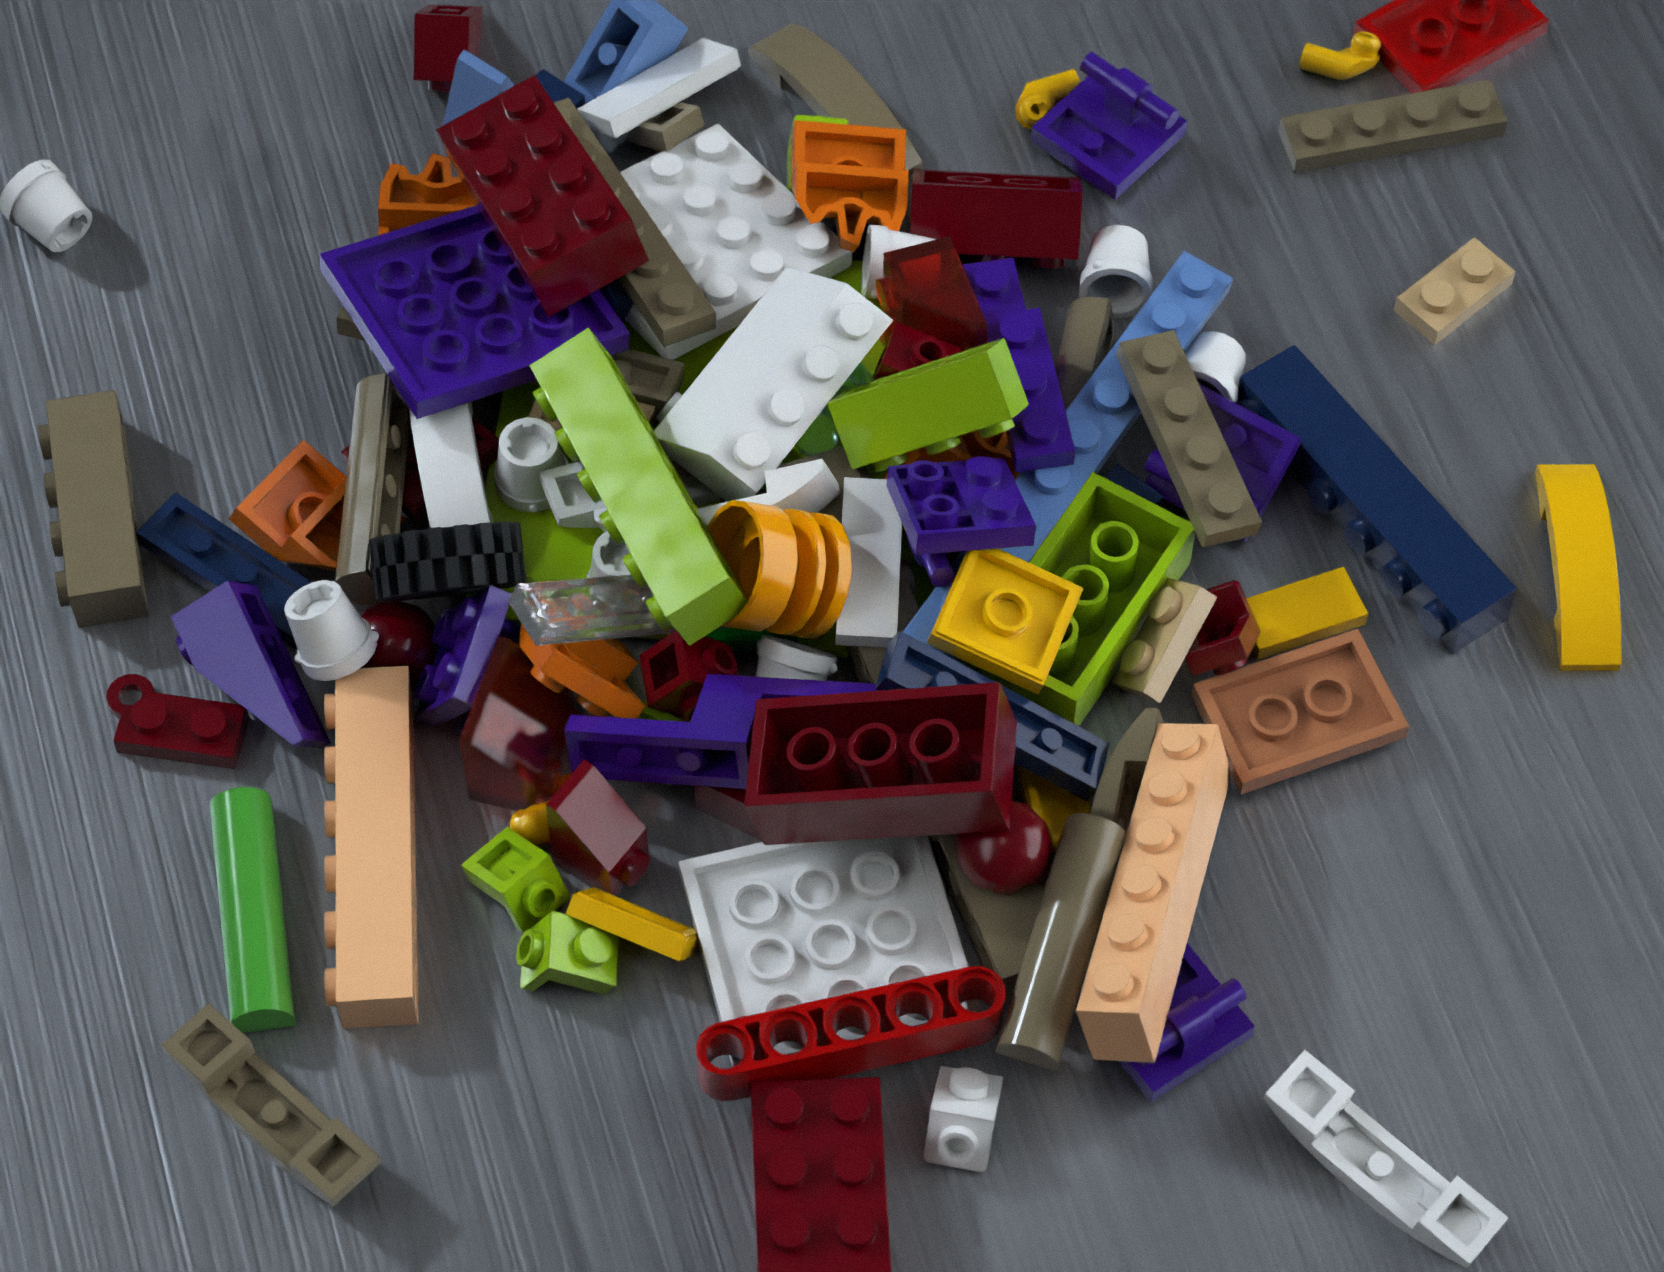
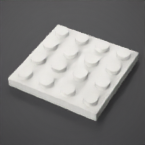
(728, 228)
(819, 923)

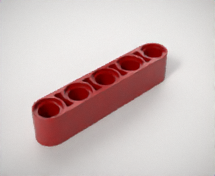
(871, 1010)

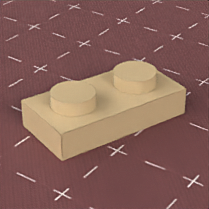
(1454, 291)
(1164, 639)

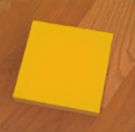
(1005, 616)

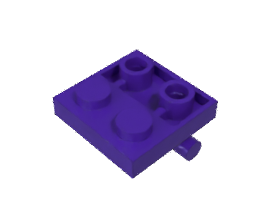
(1109, 127)
(1256, 445)
(958, 509)
(463, 652)
(1198, 1028)

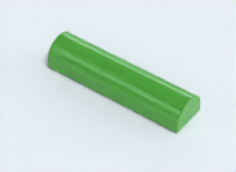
(251, 910)

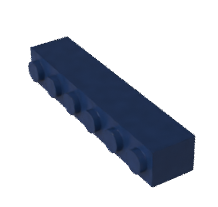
(1380, 503)

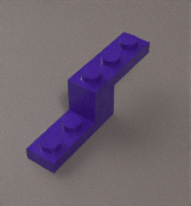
(1041, 429)
(700, 752)

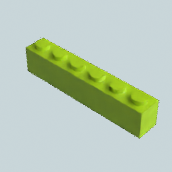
(639, 487)

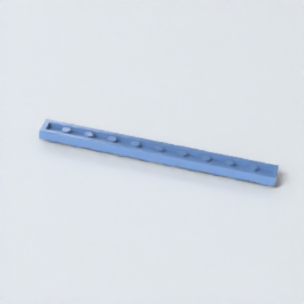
(1102, 412)

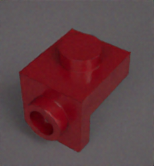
(1225, 634)

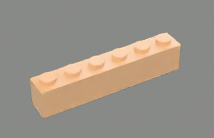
(374, 849)
(1154, 894)

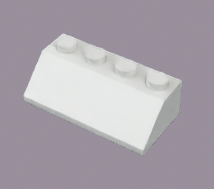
(770, 381)

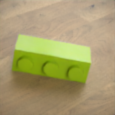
(929, 406)

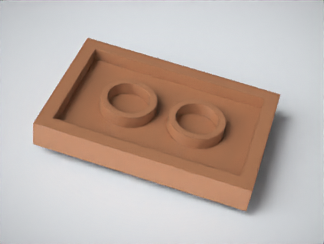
(1300, 710)

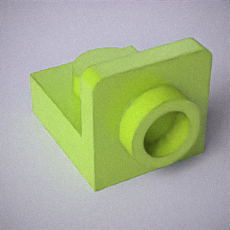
(517, 877)

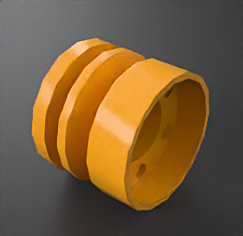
(788, 565)

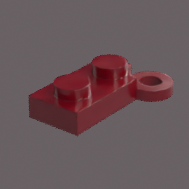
(176, 725)

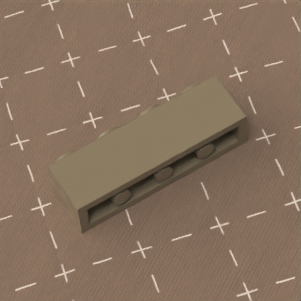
(95, 509)

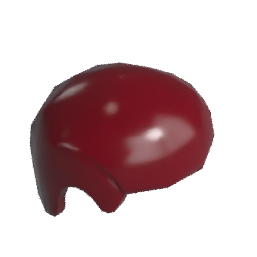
(403, 637)
(1008, 858)

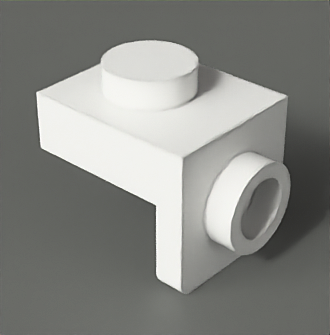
(962, 1118)

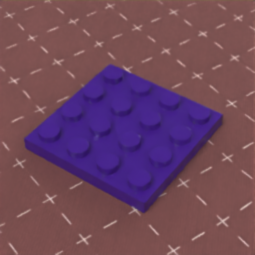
(454, 311)

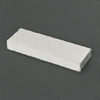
(659, 87)
(875, 543)

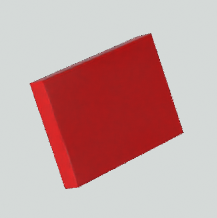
(1448, 40)

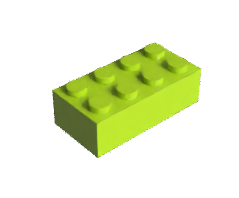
(1121, 557)

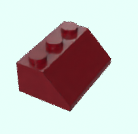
(1000, 214)

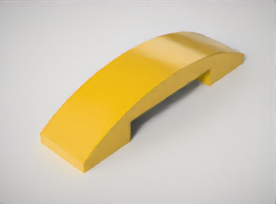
(1583, 567)

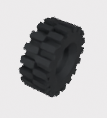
(447, 561)

